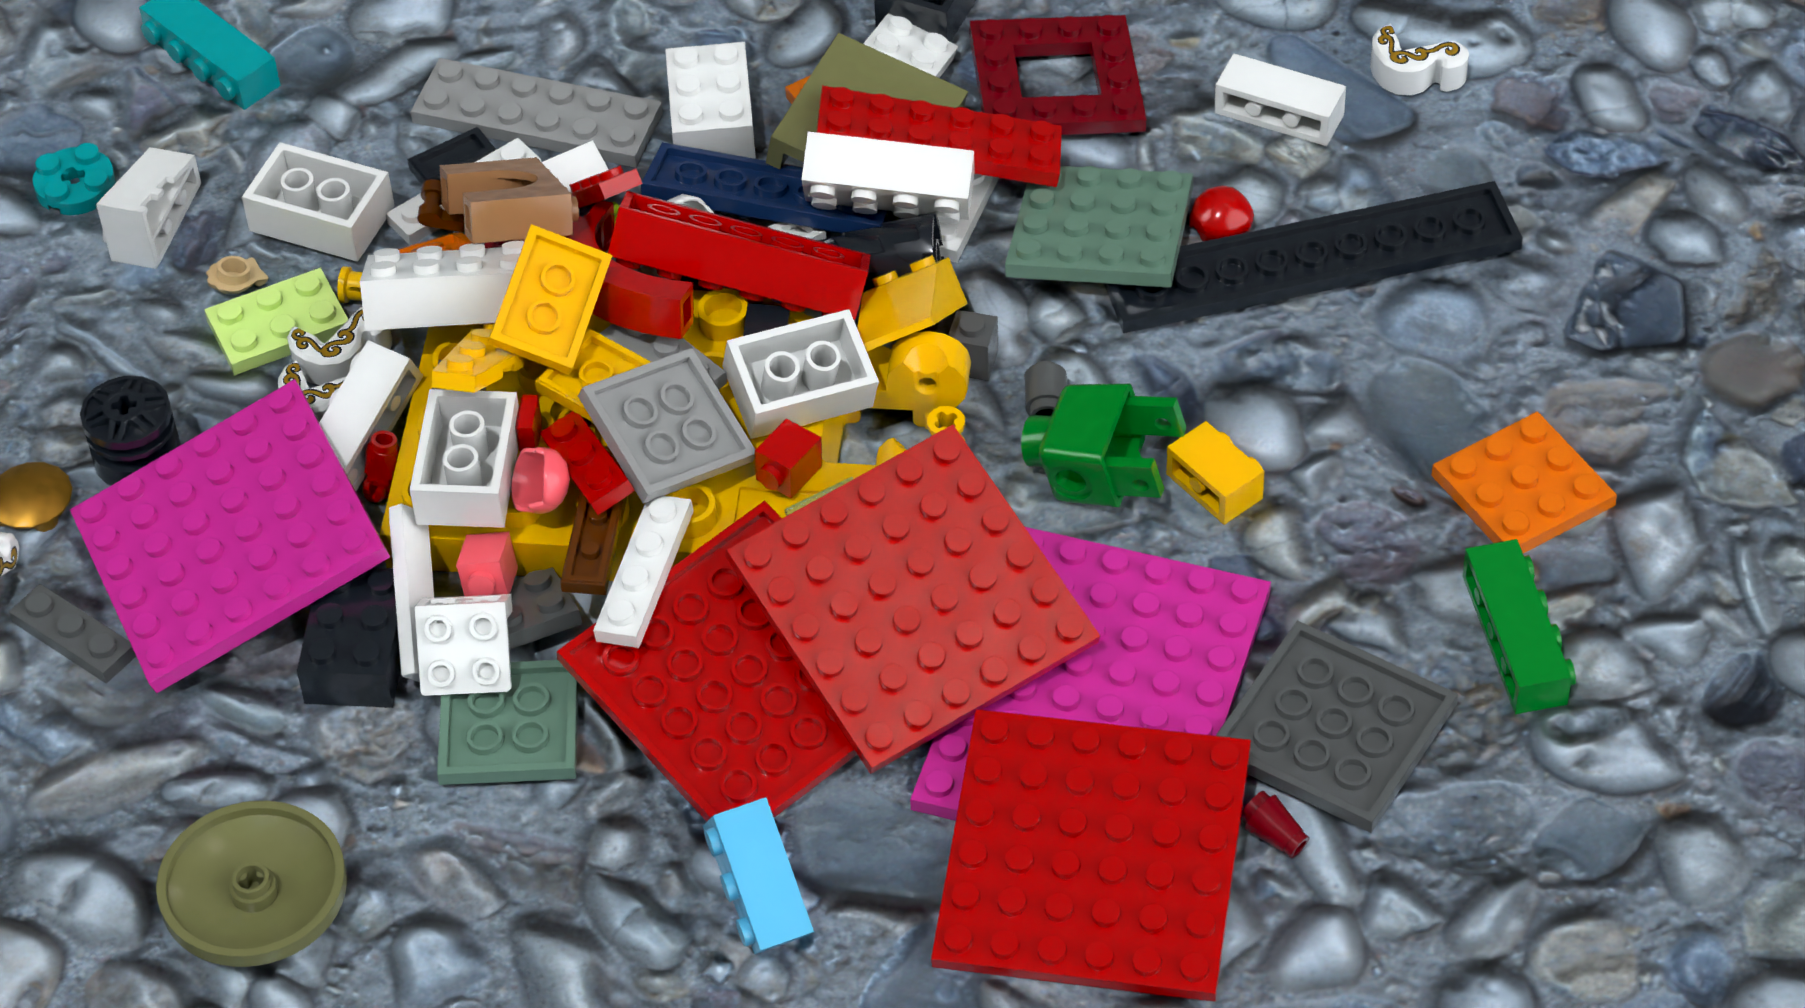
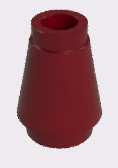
(1274, 824)

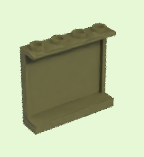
(858, 69)

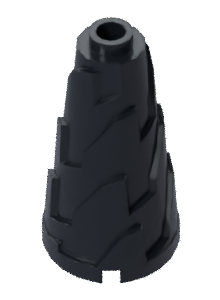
(894, 244)

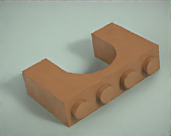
(506, 198)

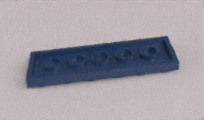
(746, 189)

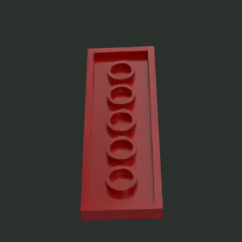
(1000, 143)

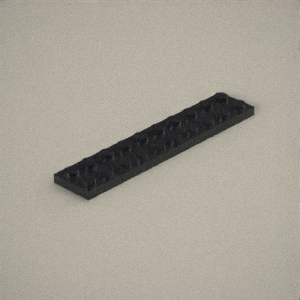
(1323, 255)

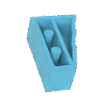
(757, 876)

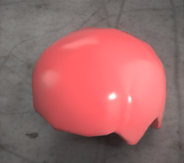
(539, 480)

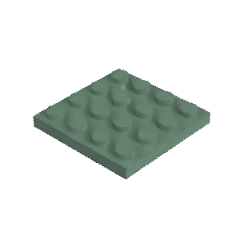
(1102, 227)

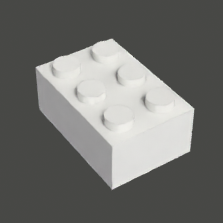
(711, 98)
(318, 201)
(800, 373)
(465, 459)

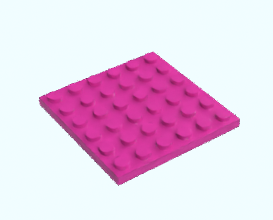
(227, 535)

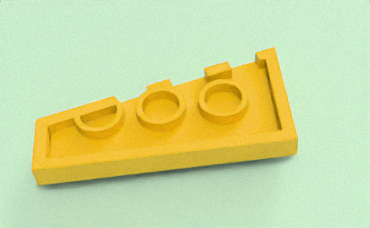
(474, 363)

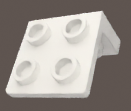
(463, 644)

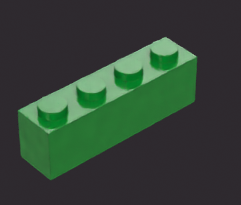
(1518, 626)

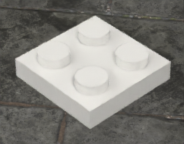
(912, 45)

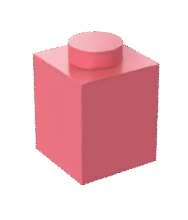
(487, 564)

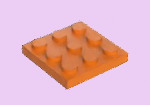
(1524, 484)

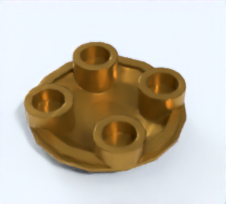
(33, 496)

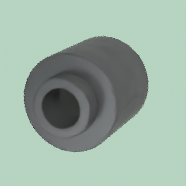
(1043, 387)

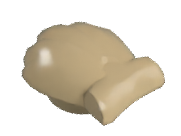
(235, 275)

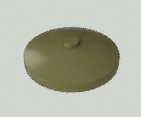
(251, 883)

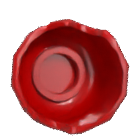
(1221, 213)

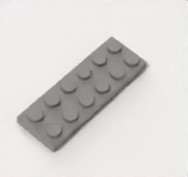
(536, 111)

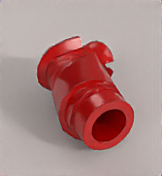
(380, 465)

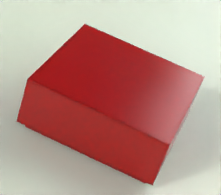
(528, 422)

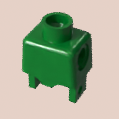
(1097, 441)

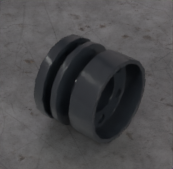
(127, 426)

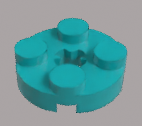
(81, 162)

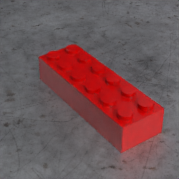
(737, 256)

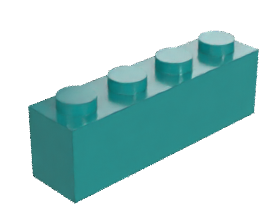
(211, 49)

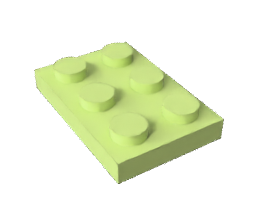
(256, 325)

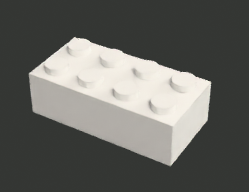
(888, 177)
(436, 285)

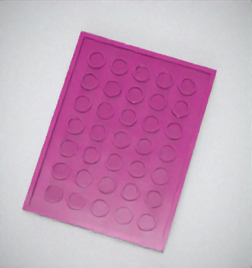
(1163, 662)

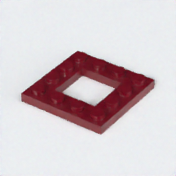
(1105, 37)

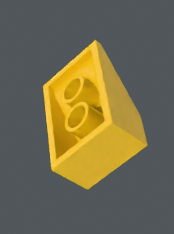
(909, 302)

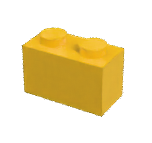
(1215, 472)

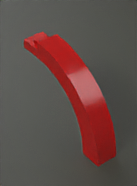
(631, 297)

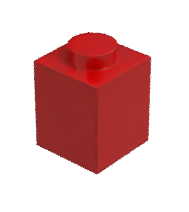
(788, 458)

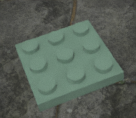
(514, 732)

